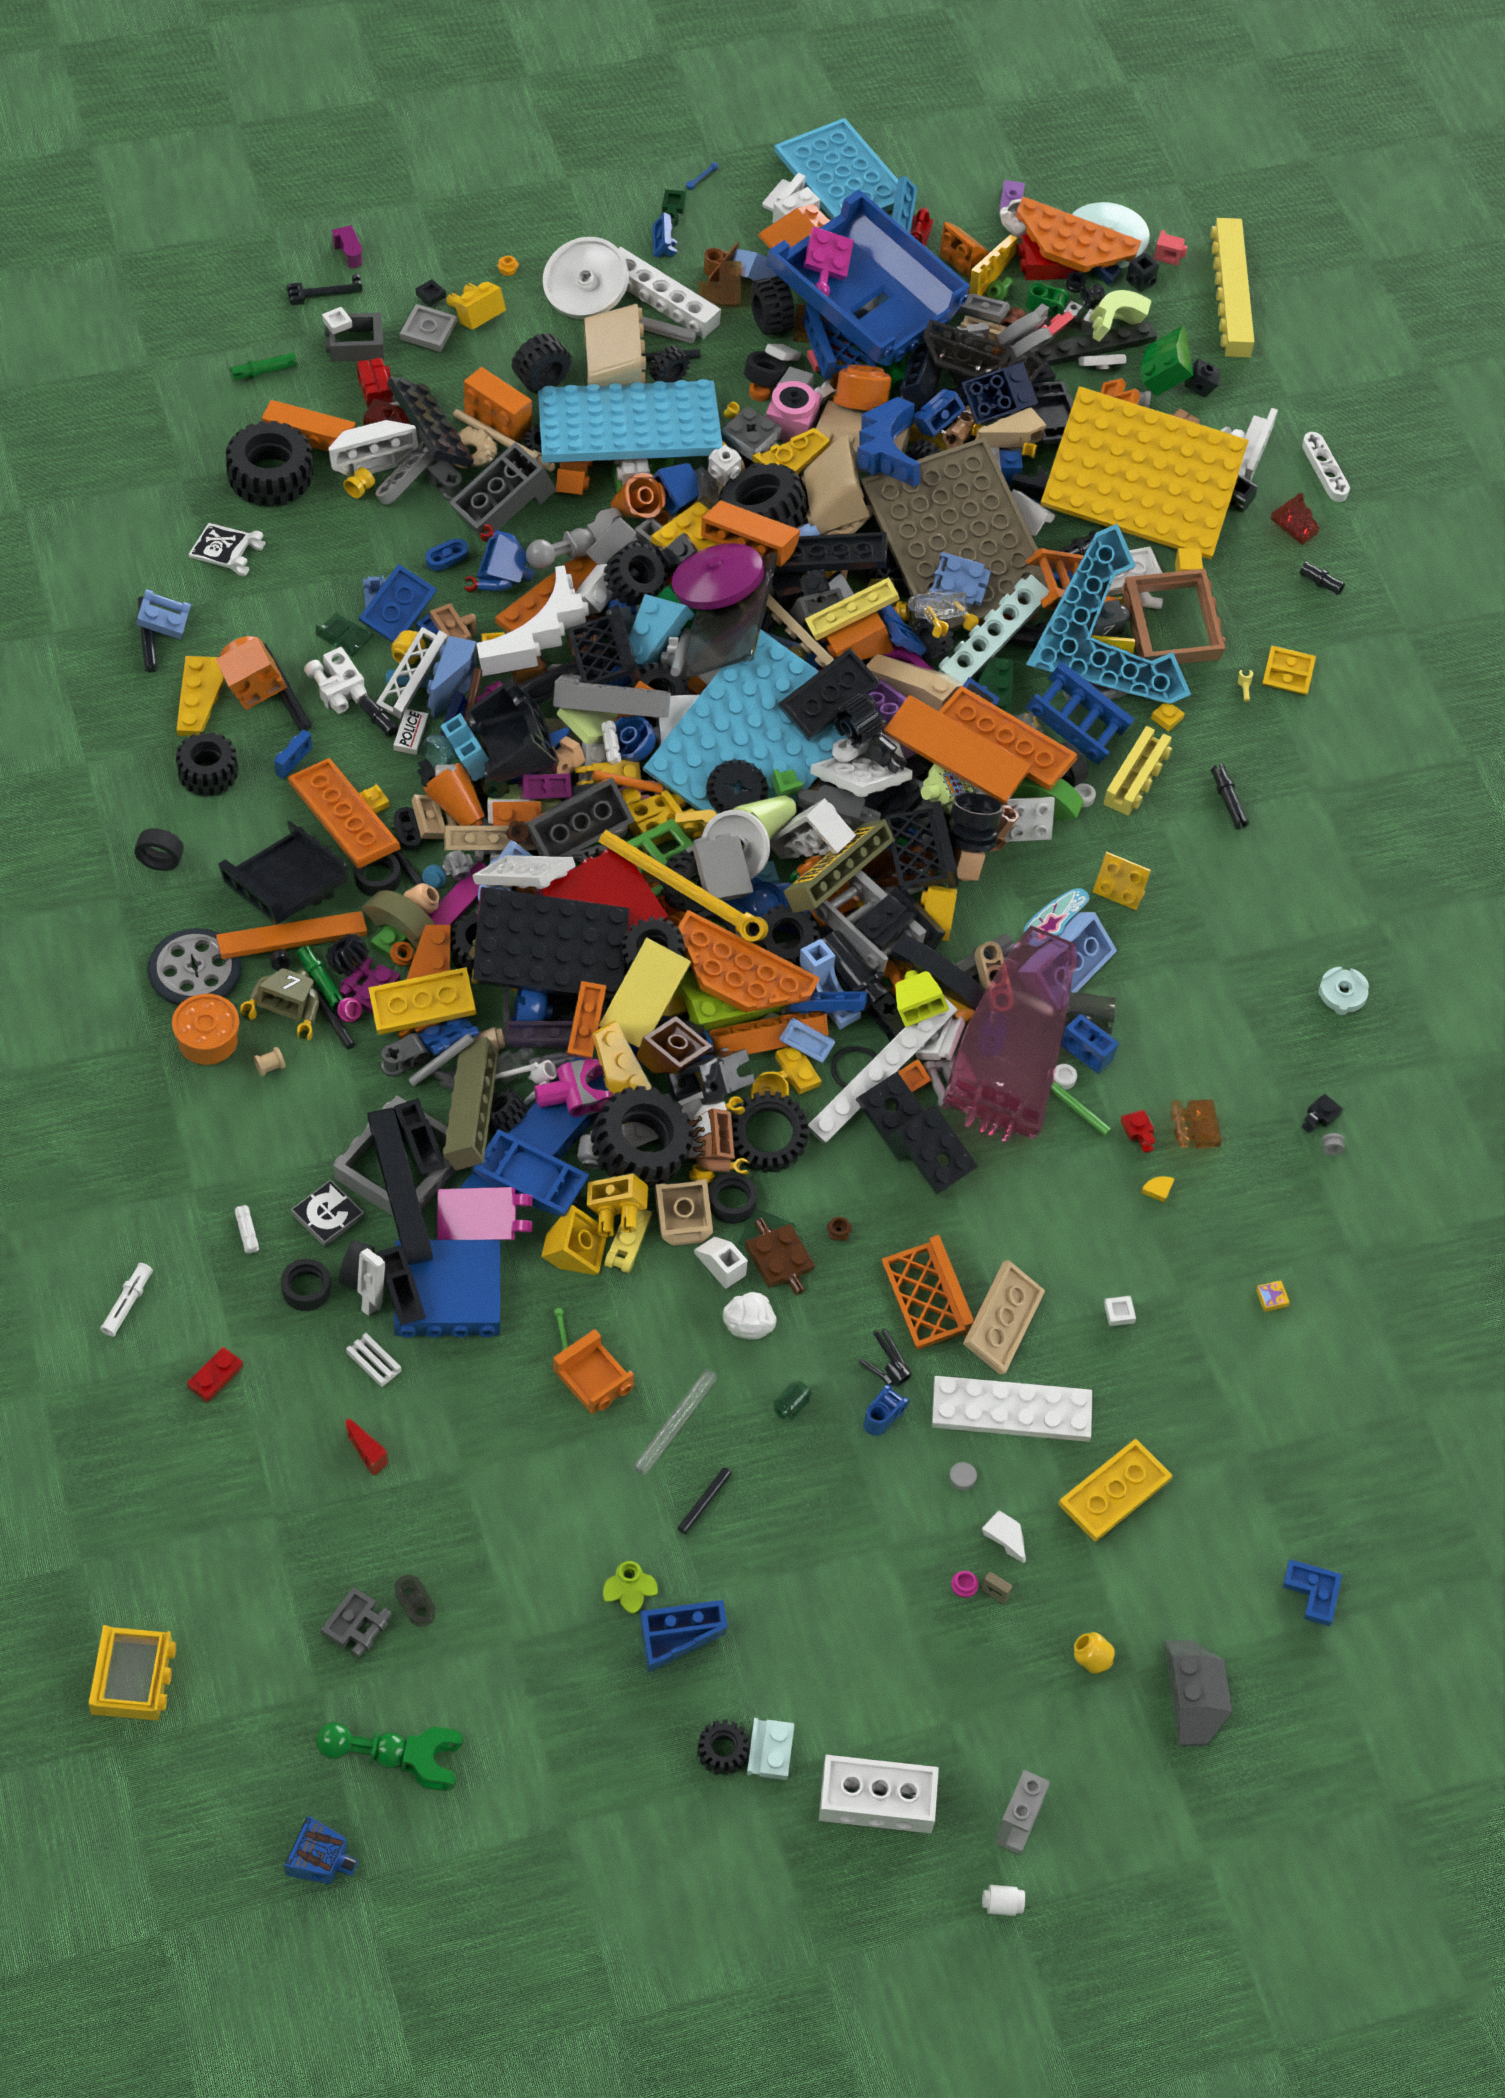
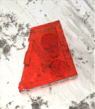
(1296, 519)

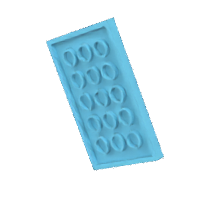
(838, 165)

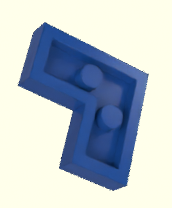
(1320, 1586)

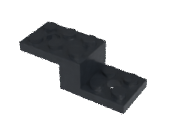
(917, 1133)

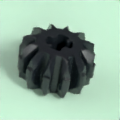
(347, 954)

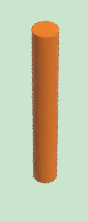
(628, 781)

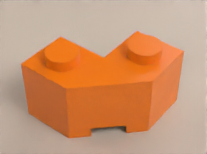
(573, 477)

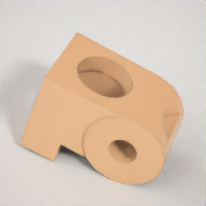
(569, 756)

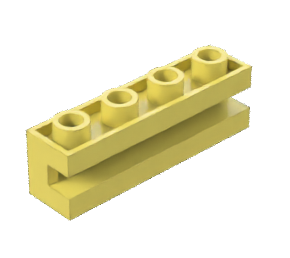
(1137, 771)

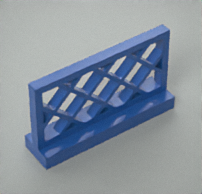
(822, 342)

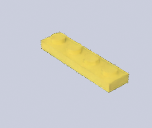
(852, 609)

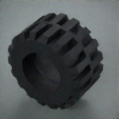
(772, 305)
(541, 362)
(646, 563)
(662, 671)
(211, 778)
(685, 866)
(798, 921)
(655, 930)
(461, 940)

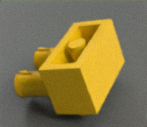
(477, 304)
(617, 1196)

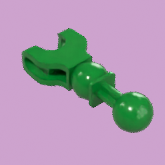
(392, 1750)

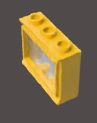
(131, 1673)

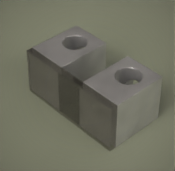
(1082, 325)

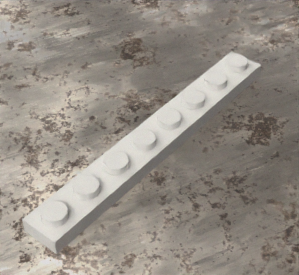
(885, 1064)

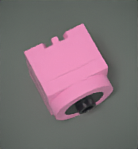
(794, 408)

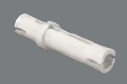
(112, 1322)

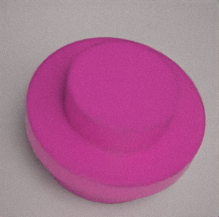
(349, 1009)
(964, 1584)

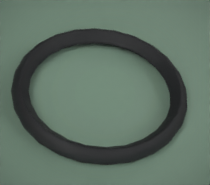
(840, 1053)

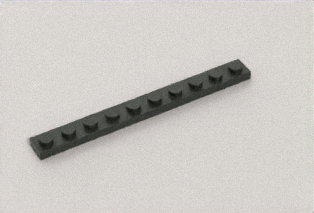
(1085, 345)

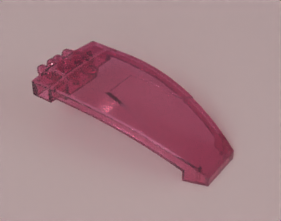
(1015, 1038)

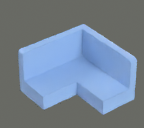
(752, 265)

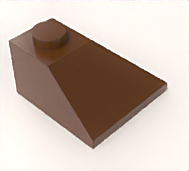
(671, 1047)

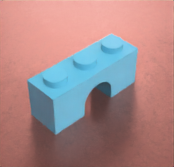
(466, 746)

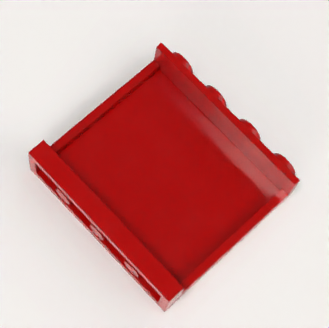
(608, 881)

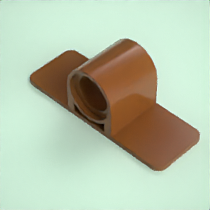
(712, 259)

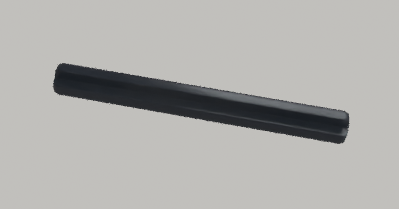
(291, 701)

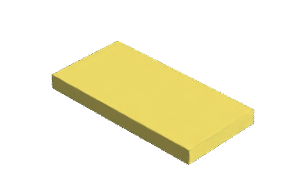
(646, 991)

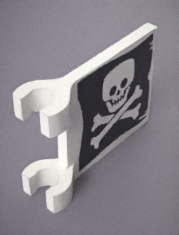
(225, 546)

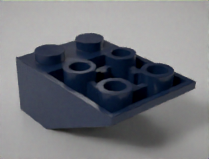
(999, 393)

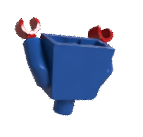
(501, 564)

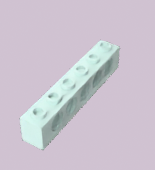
(1028, 589)

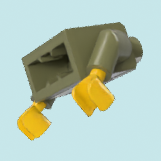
(287, 995)

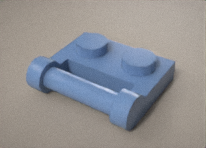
(161, 619)

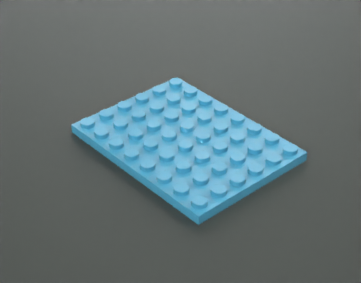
(629, 421)
(742, 721)

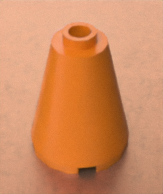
(640, 497)
(456, 796)

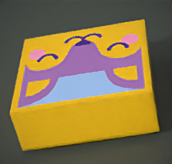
(1272, 1296)

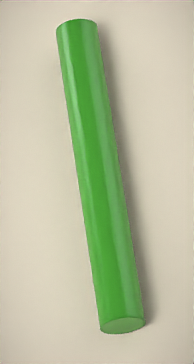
(1080, 1109)

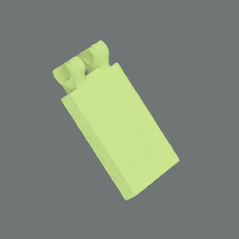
(586, 723)

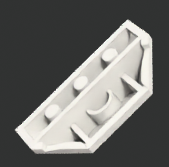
(373, 447)

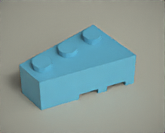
(654, 625)

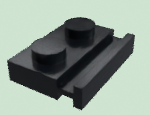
(885, 922)

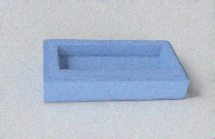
(807, 1040)

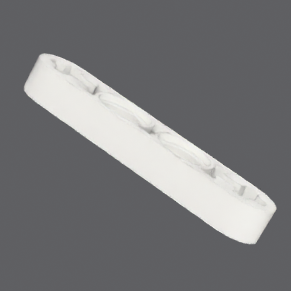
(1326, 466)

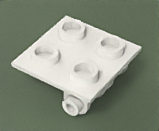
(1034, 819)

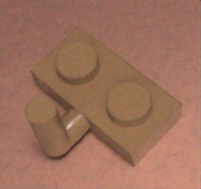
(450, 623)

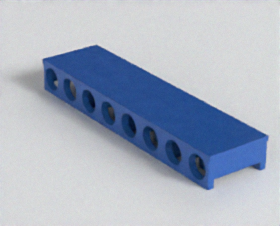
(548, 1130)

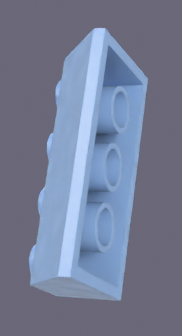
(1092, 946)

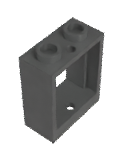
(358, 349)
(808, 606)

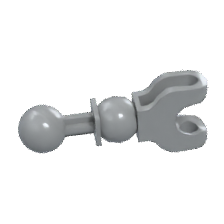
(541, 553)

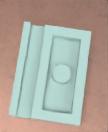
(770, 1749)

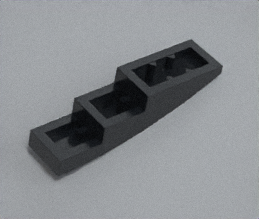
(950, 978)

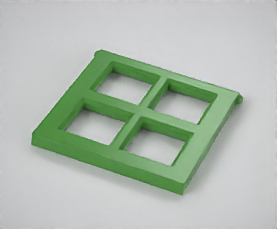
(646, 841)

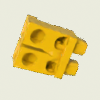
(655, 811)

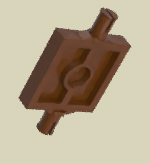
(779, 1256)

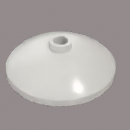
(750, 832)

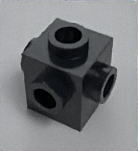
(1142, 272)
(1204, 378)

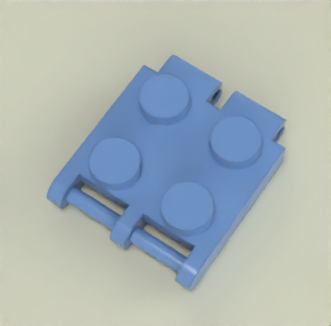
(962, 576)

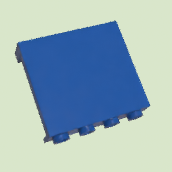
(457, 1290)

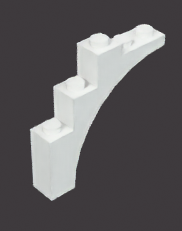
(543, 631)

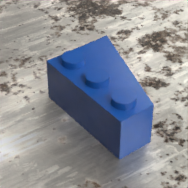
(679, 1630)

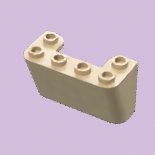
(615, 347)

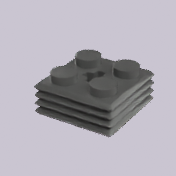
(750, 433)

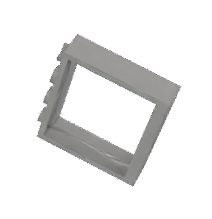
(374, 1193)

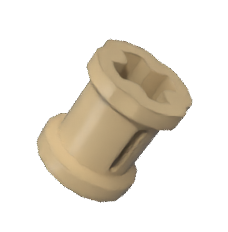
(269, 1061)

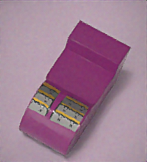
(350, 246)

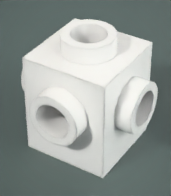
(724, 464)

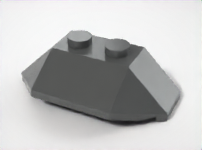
(1197, 1691)

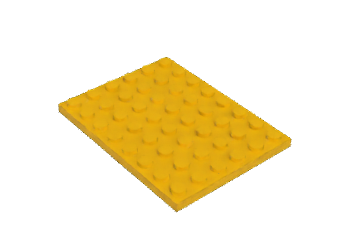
(1144, 472)

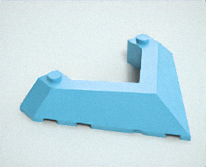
(1072, 623)

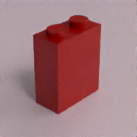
(1035, 265)

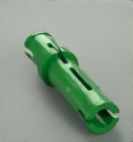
(254, 369)
(317, 971)

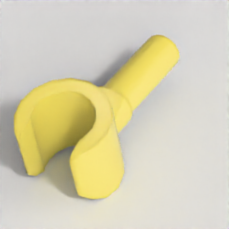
(1245, 682)

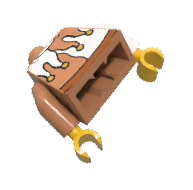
(714, 1137)

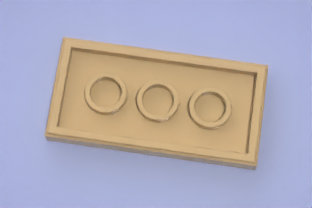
(1004, 1317)

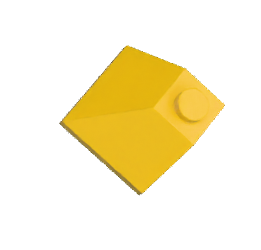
(575, 1243)

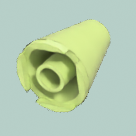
(771, 812)

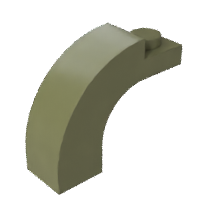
(398, 911)

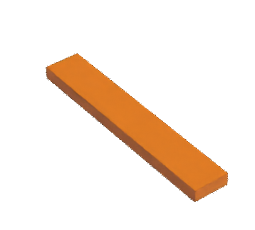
(290, 935)

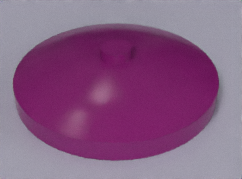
(718, 576)

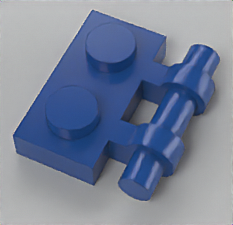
(445, 1034)

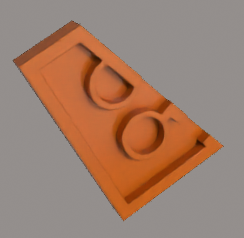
(432, 952)

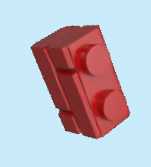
(373, 380)

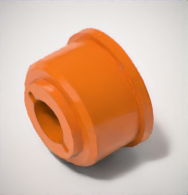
(862, 387)
(206, 1028)

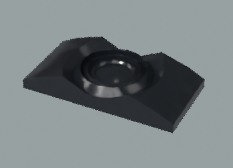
(1053, 408)

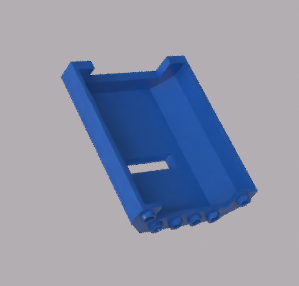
(881, 261)

